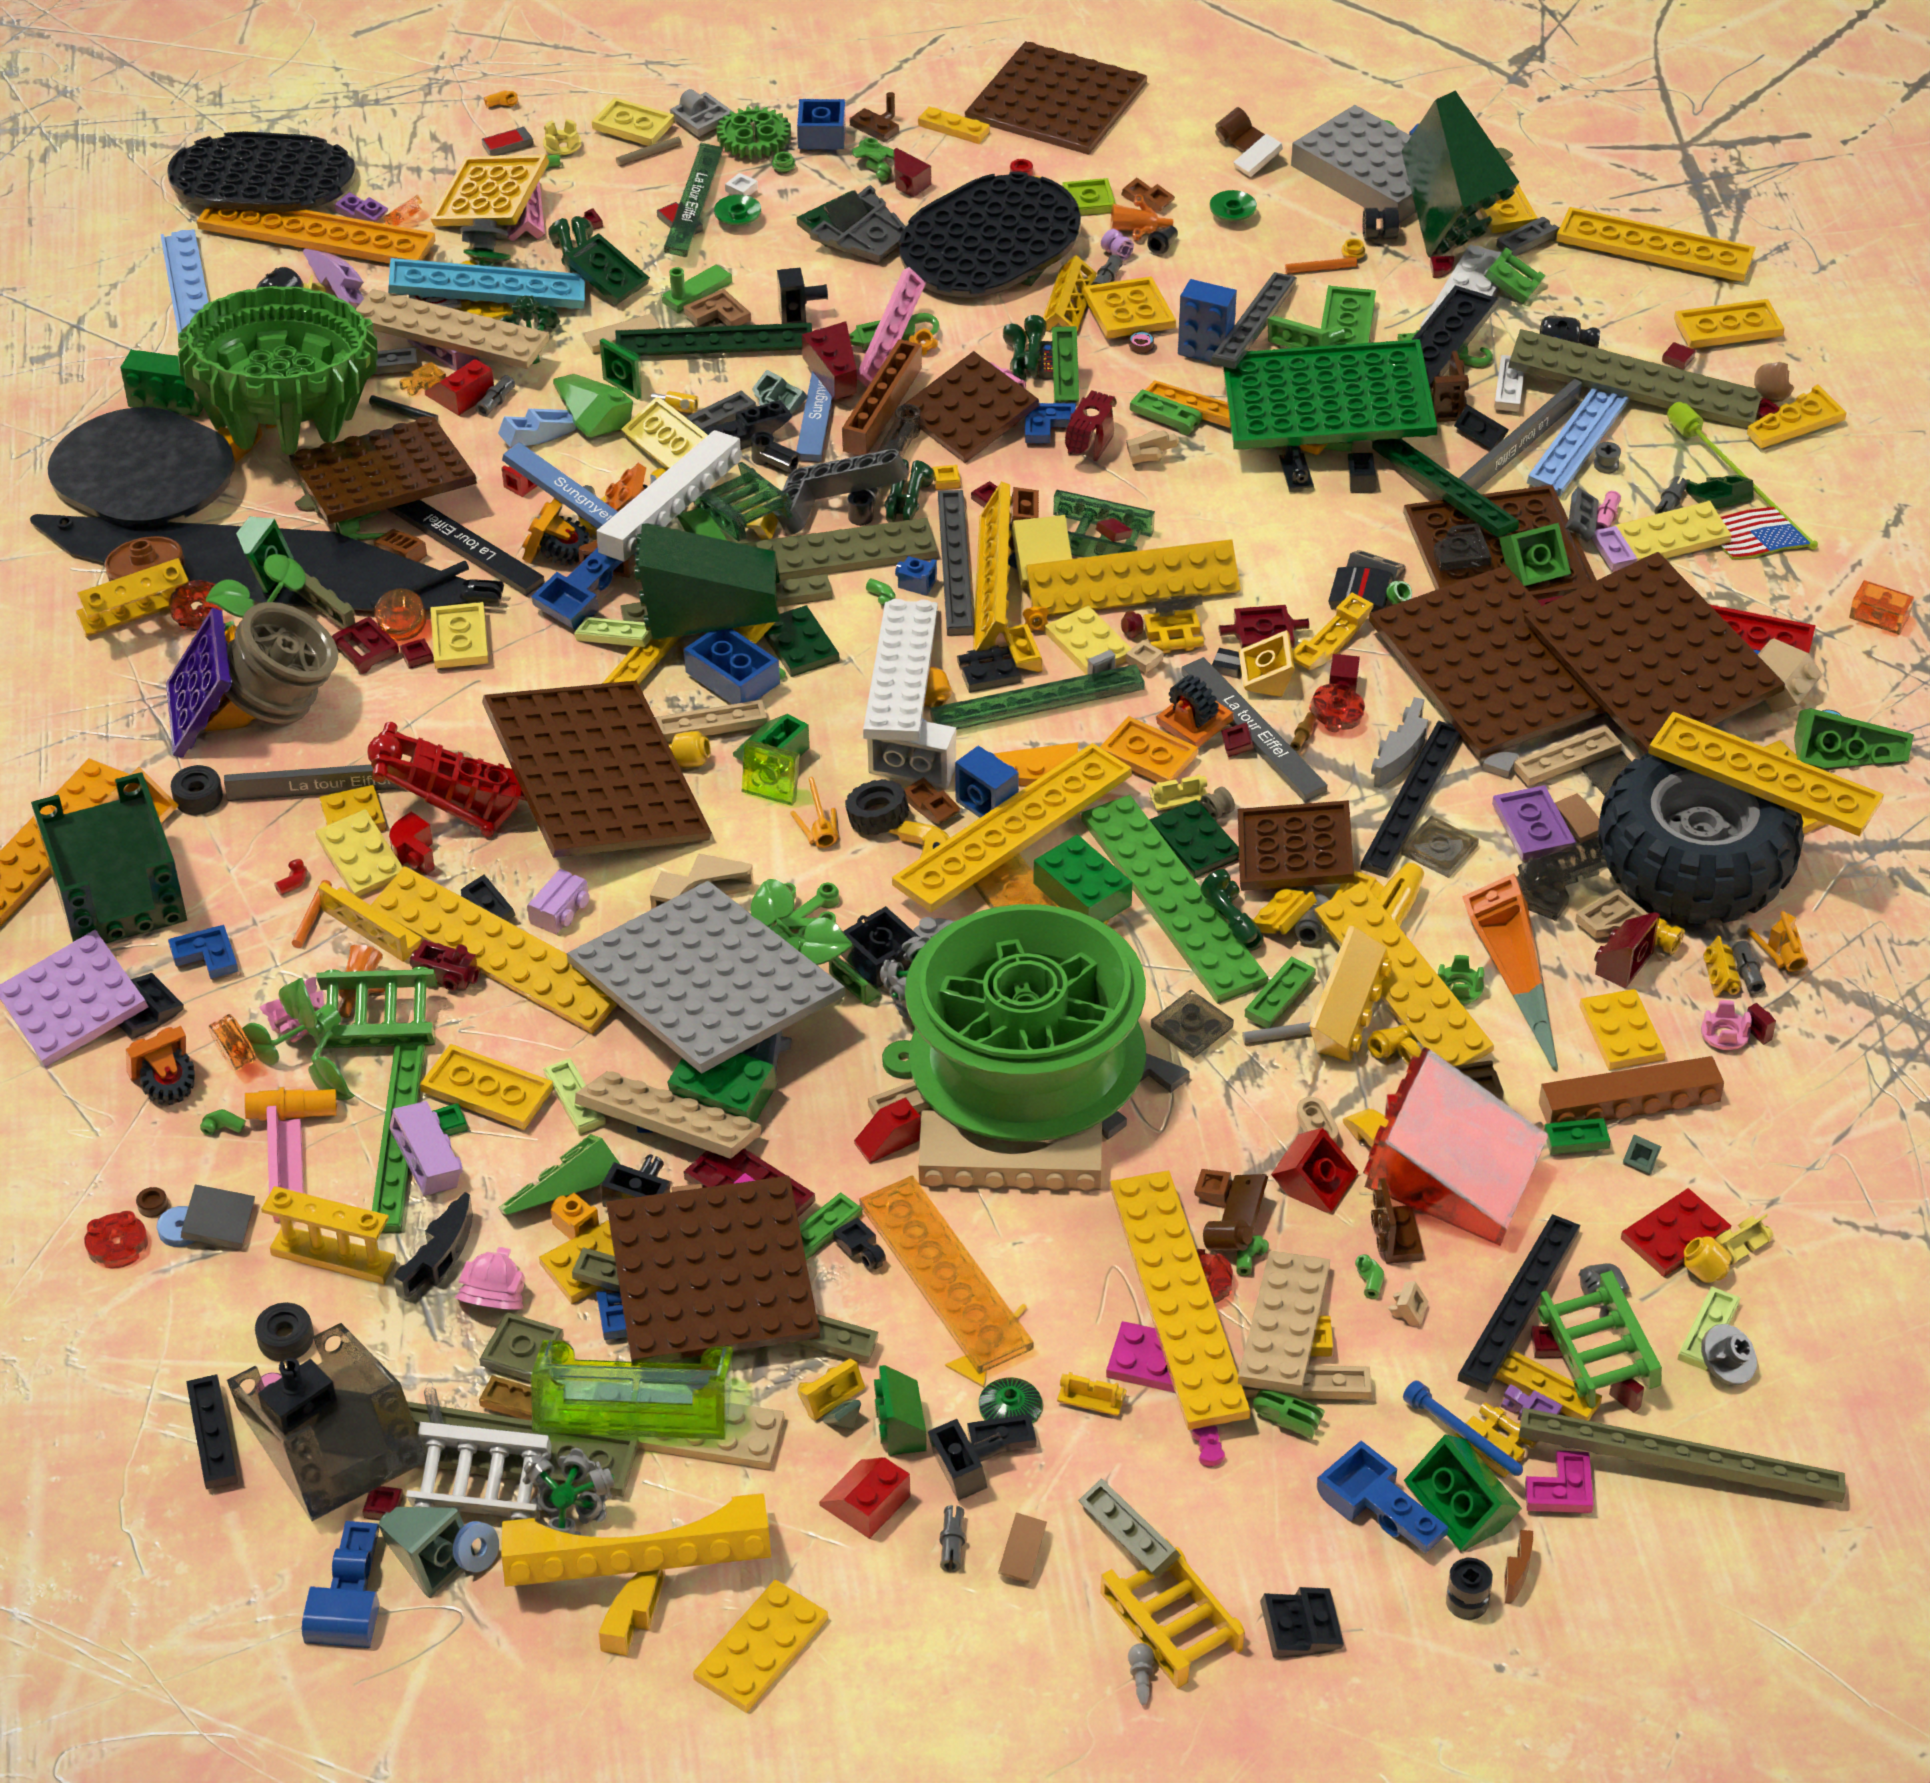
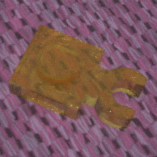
(422, 378)

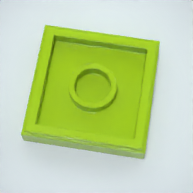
(1091, 195)

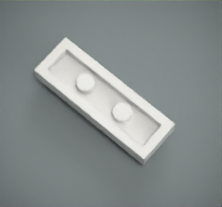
(1508, 386)

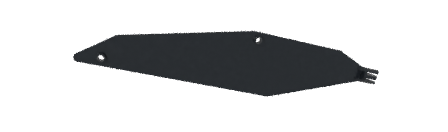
(214, 554)

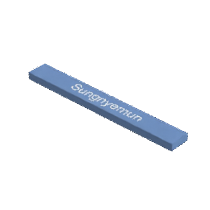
(814, 421)
(559, 485)

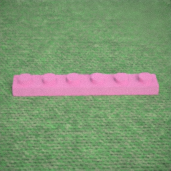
(891, 324)

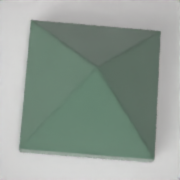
(1642, 1154)
(844, 1415)

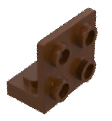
(1449, 391)
(1396, 1227)

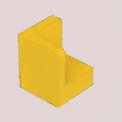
(763, 526)

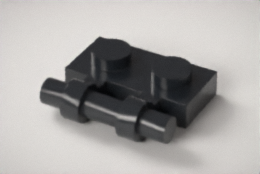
(990, 674)

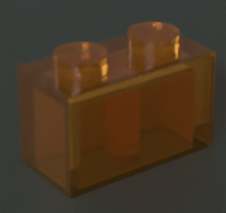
(1881, 607)

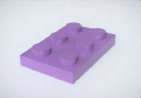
(1533, 822)

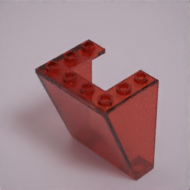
(1454, 1150)

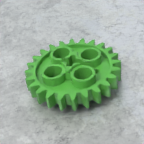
(737, 133)

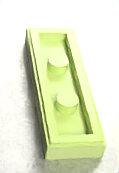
(613, 632)
(566, 1083)
(1716, 1309)

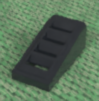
(1361, 473)

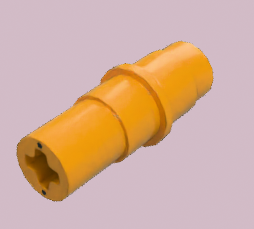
(291, 1103)

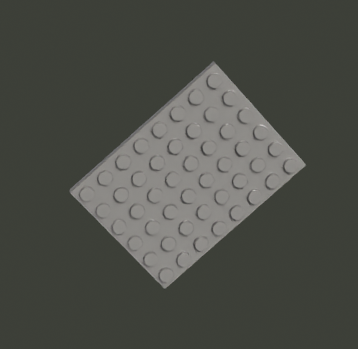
(705, 976)

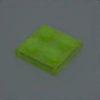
(770, 772)

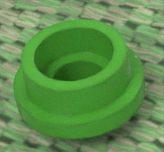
(783, 162)
(1398, 592)

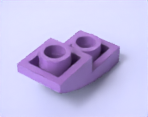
(356, 208)

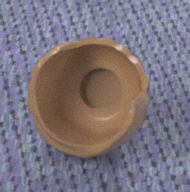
(1773, 381)

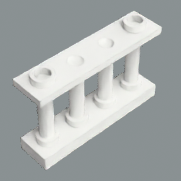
(468, 1441)

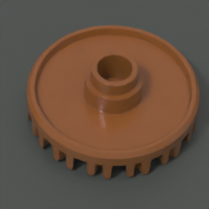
(140, 555)

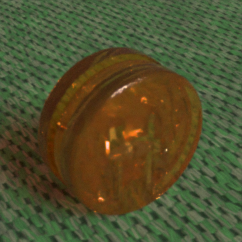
(401, 614)
(232, 1042)

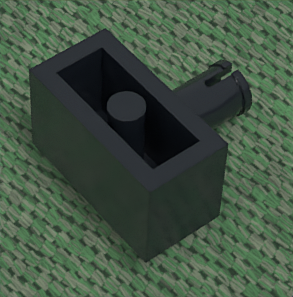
(794, 295)
(627, 1182)
(297, 1395)
(962, 1459)

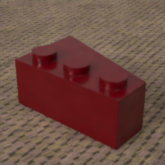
(831, 359)

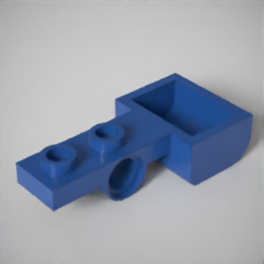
(571, 597)
(1369, 1480)
(345, 1611)

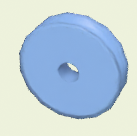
(169, 1229)

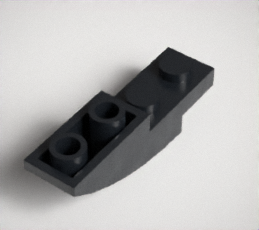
(754, 419)
(444, 1245)

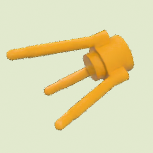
(822, 832)
(1792, 953)

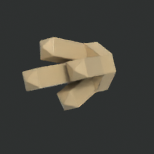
(1150, 446)

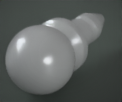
(1141, 1658)

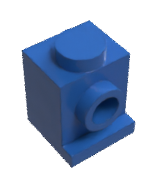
(916, 575)

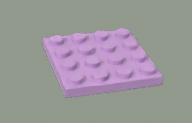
(71, 998)

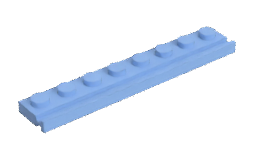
(184, 275)
(1577, 440)

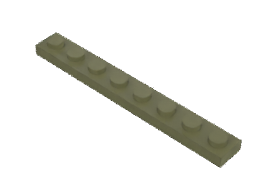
(788, 593)

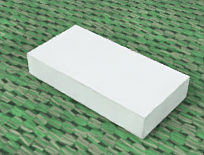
(1258, 155)

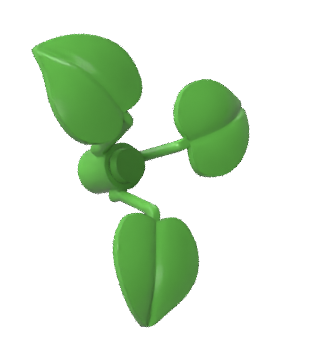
(234, 596)
(822, 936)
(298, 1005)

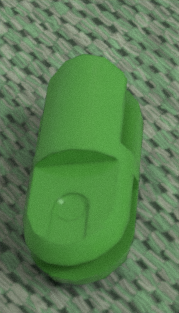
(1289, 1412)

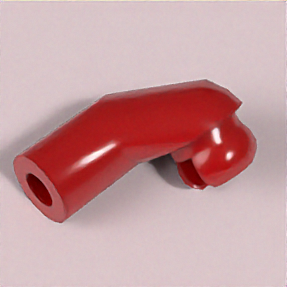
(295, 878)

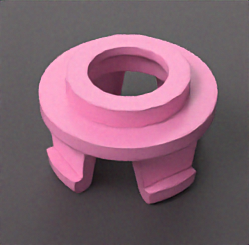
(1726, 1018)

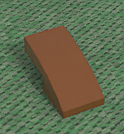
(1154, 197)
(930, 803)
(1214, 1186)
(1518, 1566)

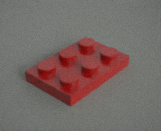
(1668, 1230)

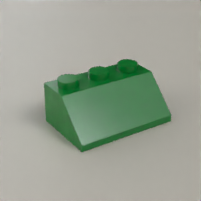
(1462, 1492)

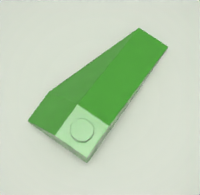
(594, 405)
(1840, 741)
(580, 1169)

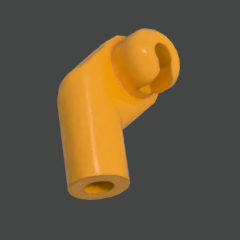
(504, 98)

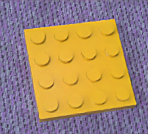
(490, 189)

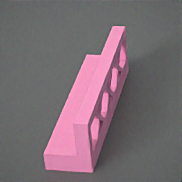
(530, 219)
(284, 1153)

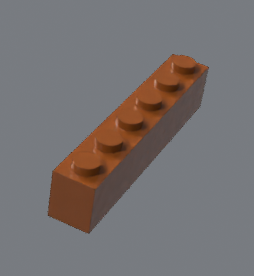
(882, 398)
(1633, 1091)

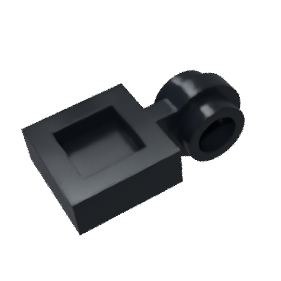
(857, 1238)

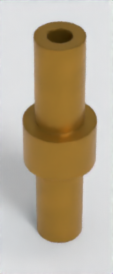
(1303, 731)

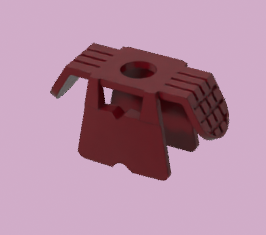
(1082, 426)

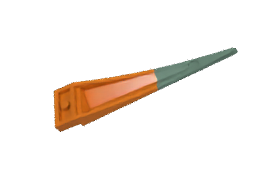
(1506, 930)

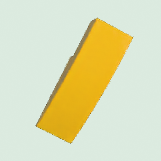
(630, 1610)

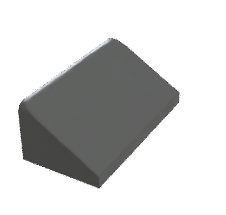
(1365, 559)

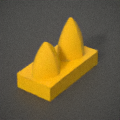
(831, 1389)

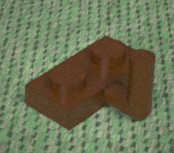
(877, 125)

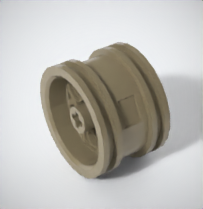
(279, 662)

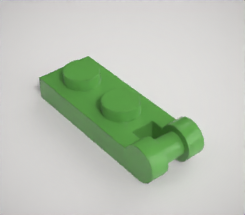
(1166, 411)

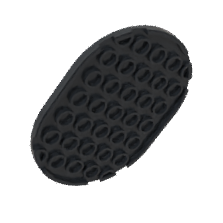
(261, 171)
(990, 234)
(141, 466)

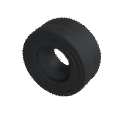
(200, 801)
(280, 1316)

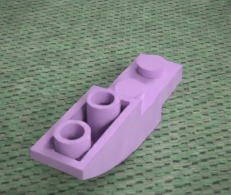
(336, 273)

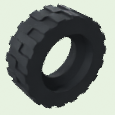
(877, 820)

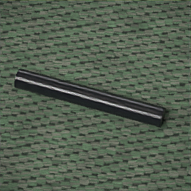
(400, 408)

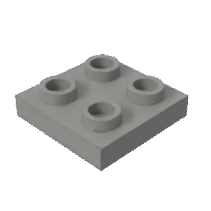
(699, 112)

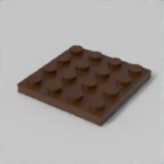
(972, 406)
(1295, 845)

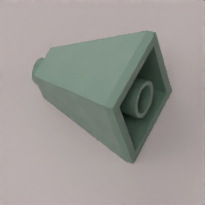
(424, 1543)

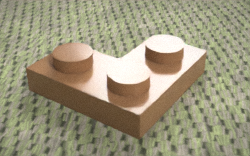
(720, 305)

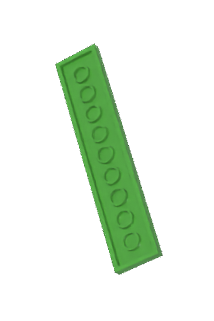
(1354, 312)
(1174, 899)

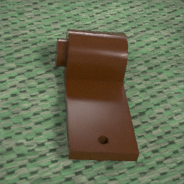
(1237, 130)
(1239, 1216)

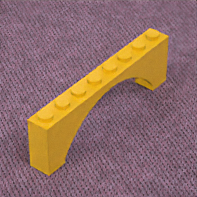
(546, 1555)

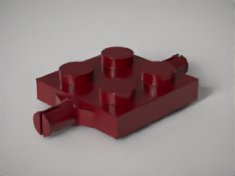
(1262, 622)

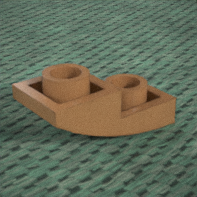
(1579, 817)
(1022, 1547)

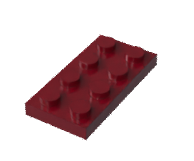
(718, 1170)

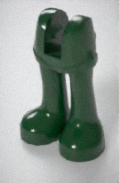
(560, 235)
(1018, 338)
(907, 504)
(1220, 892)

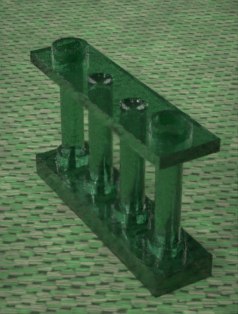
(1090, 511)
(730, 517)

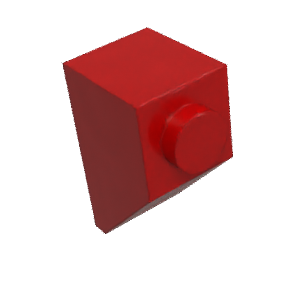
(889, 1130)

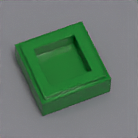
(451, 1119)

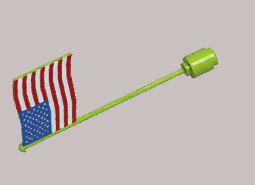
(1752, 530)

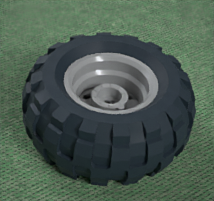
(1695, 842)

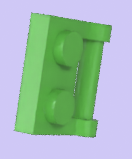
(1511, 280)

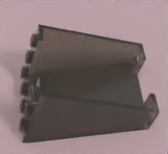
(348, 1445)

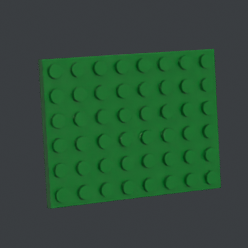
(1329, 395)

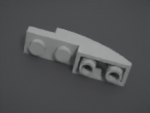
(1401, 746)

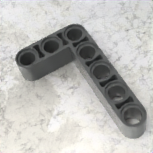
(838, 478)

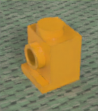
(573, 1215)

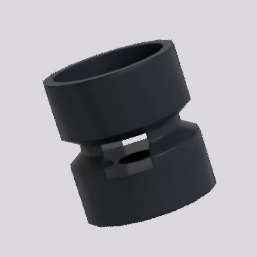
(1389, 223)
(1469, 1588)

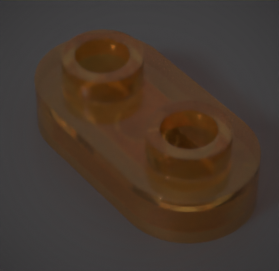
(396, 216)

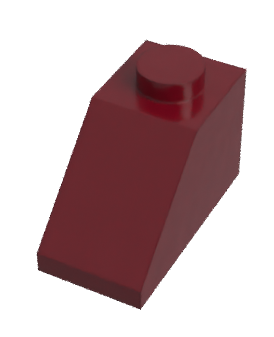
(911, 173)

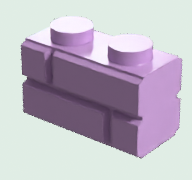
(558, 901)

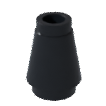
(1161, 240)

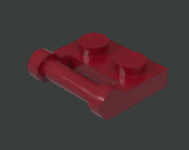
(371, 639)

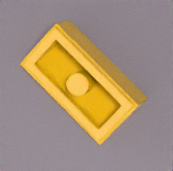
(1023, 647)

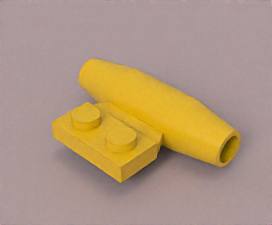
(1397, 895)

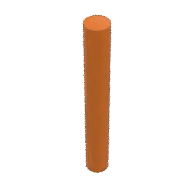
(1321, 265)
(308, 919)

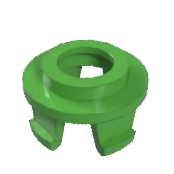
(1461, 972)

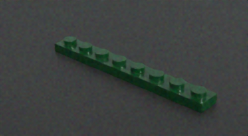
(713, 339)
(1447, 486)

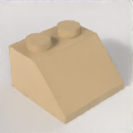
(1794, 669)

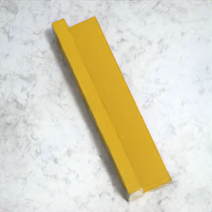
(1064, 290)
(368, 922)

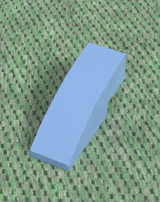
(536, 426)

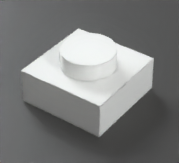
(741, 185)

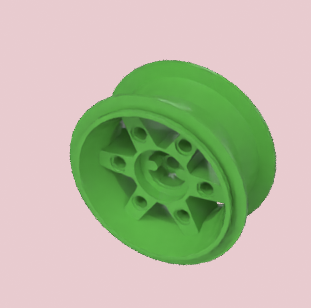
(1026, 1022)

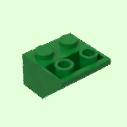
(782, 732)
(899, 1412)

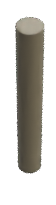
(648, 151)

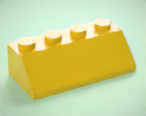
(1349, 995)

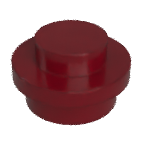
(1132, 624)

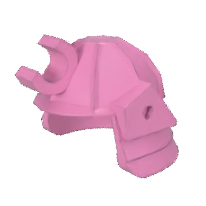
(281, 1021)
(492, 1281)

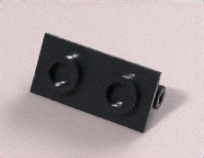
(1295, 468)

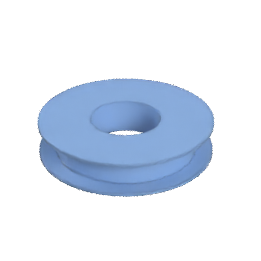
(464, 1540)

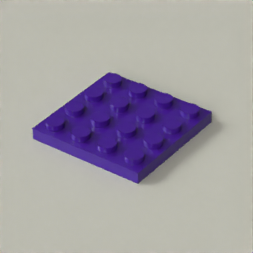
(198, 683)

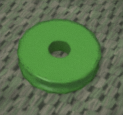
(891, 1059)

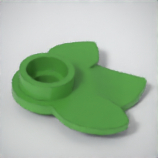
(873, 149)

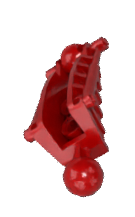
(454, 783)

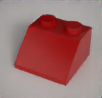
(463, 387)
(1315, 1170)
(868, 1495)

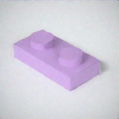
(1613, 548)

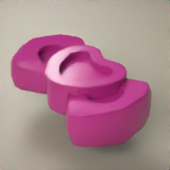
(1209, 1445)

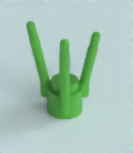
(351, 526)

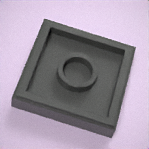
(218, 1217)

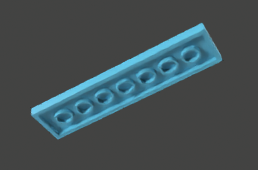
(485, 283)

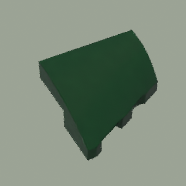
(1722, 490)

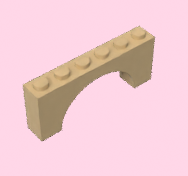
(954, 1161)

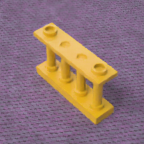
(129, 597)
(323, 1251)
(1139, 1621)

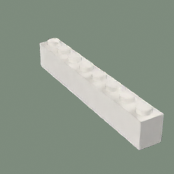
(669, 493)

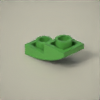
(701, 523)

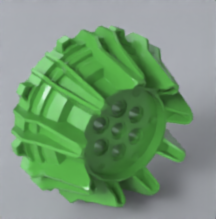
(278, 362)

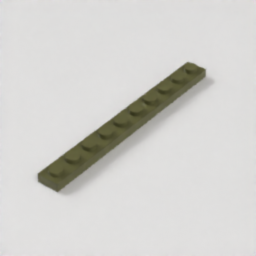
(835, 1335)
(1682, 1455)

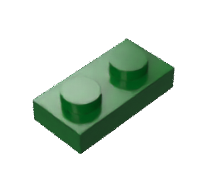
(1577, 1136)

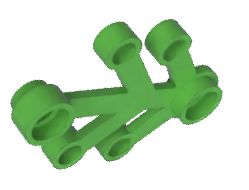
(826, 897)

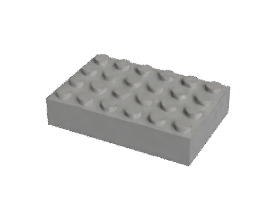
(1359, 160)

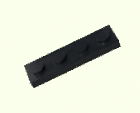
(211, 1431)

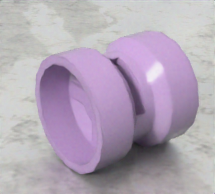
(1116, 244)

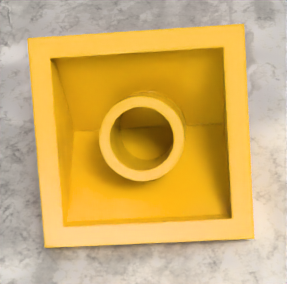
(1267, 665)

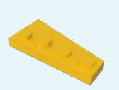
(1803, 416)

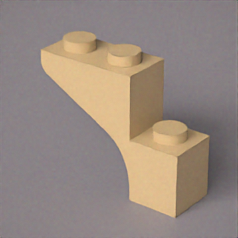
(725, 874)

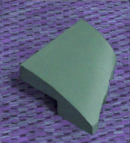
(774, 388)

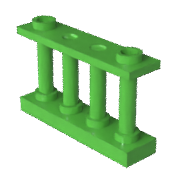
(388, 1032)
(1620, 1317)

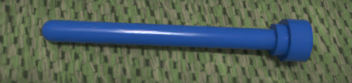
(1419, 1396)

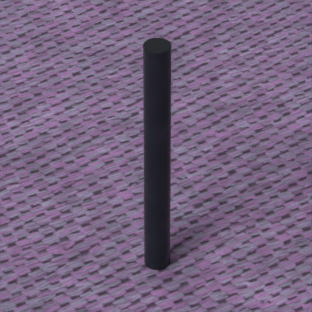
(432, 579)

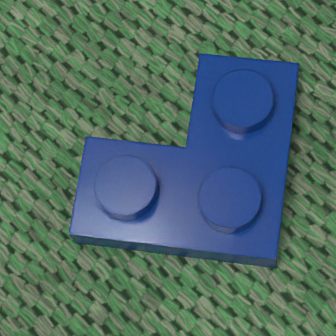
(1046, 416)
(207, 944)

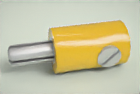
(679, 401)

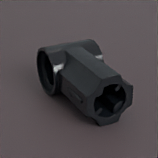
(766, 451)

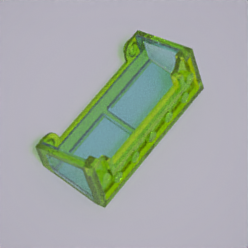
(629, 1396)

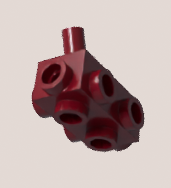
(451, 966)

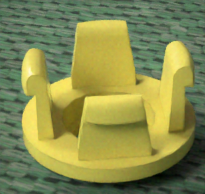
(554, 137)

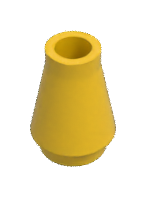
(1385, 1041)

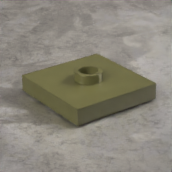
(517, 1345)

